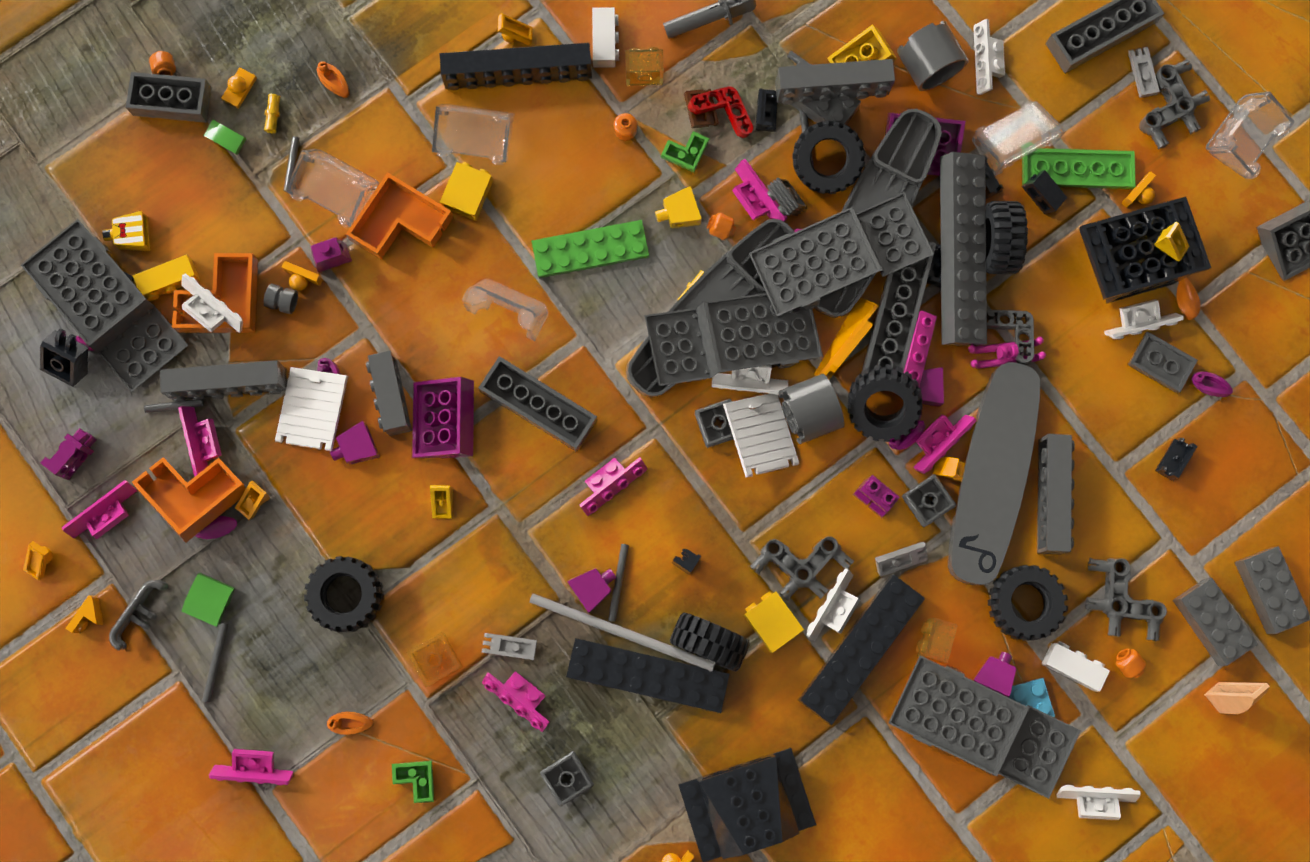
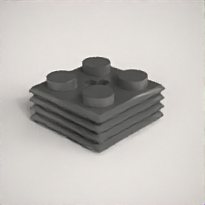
(786, 196)
(706, 419)
(929, 488)
(571, 766)

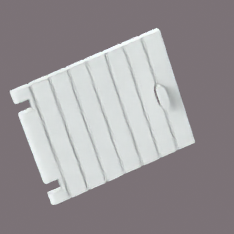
(311, 408)
(761, 434)

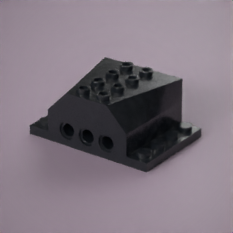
(1125, 251)
(747, 806)

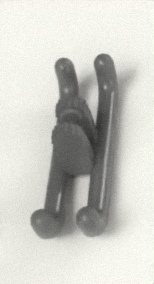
(129, 613)

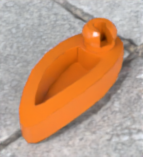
(332, 79)
(1187, 299)
(349, 723)

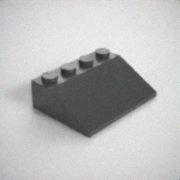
(1288, 240)

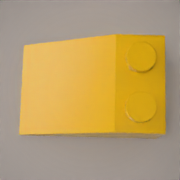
(864, 47)

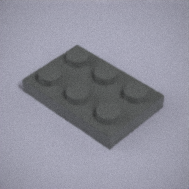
(1162, 362)

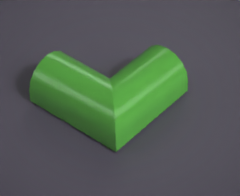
(688, 156)
(420, 775)

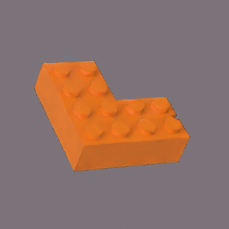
(396, 208)
(234, 285)
(191, 504)

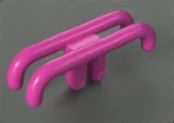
(1005, 353)

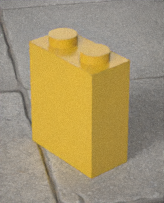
(467, 190)
(773, 621)

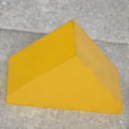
(1173, 242)
(441, 501)

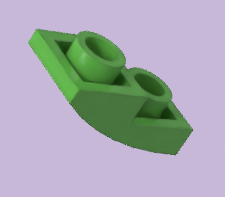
(225, 137)

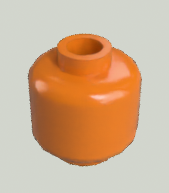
(162, 63)
(625, 127)
(721, 226)
(1130, 663)

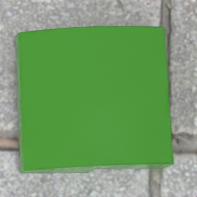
(207, 599)

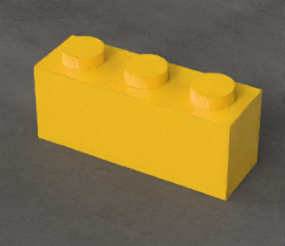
(164, 277)

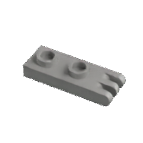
(1143, 72)
(901, 559)
(510, 646)

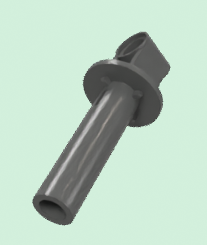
(708, 14)

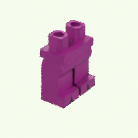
(70, 454)
(880, 494)

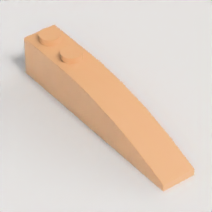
(1236, 697)

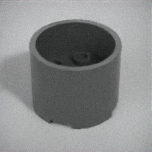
(932, 56)
(812, 408)

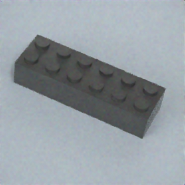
(1102, 31)
(834, 81)
(223, 380)
(538, 404)
(1054, 494)

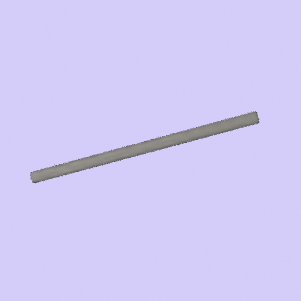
(622, 632)

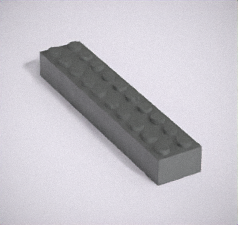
(963, 249)

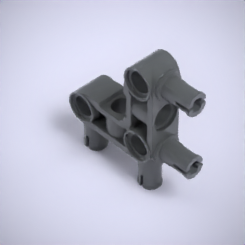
(1175, 95)
(812, 565)
(1116, 591)

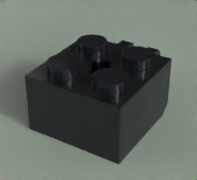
(64, 357)

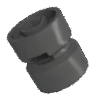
(284, 299)

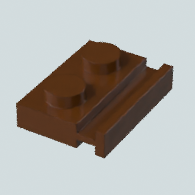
(701, 120)

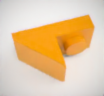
(949, 468)
(251, 500)
(90, 611)

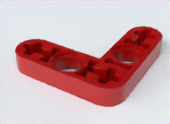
(724, 101)

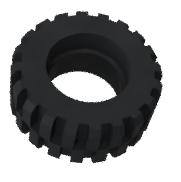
(854, 157)
(1005, 237)
(891, 425)
(319, 585)
(1052, 599)
(710, 641)

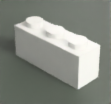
(605, 37)
(1076, 666)

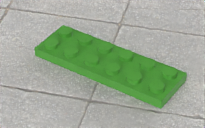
(1082, 167)
(590, 248)

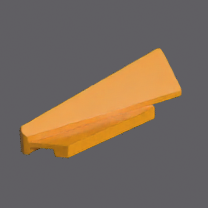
(848, 337)

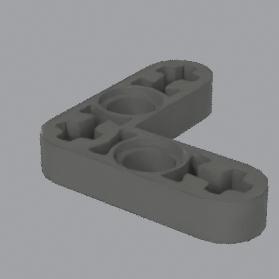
(1019, 328)

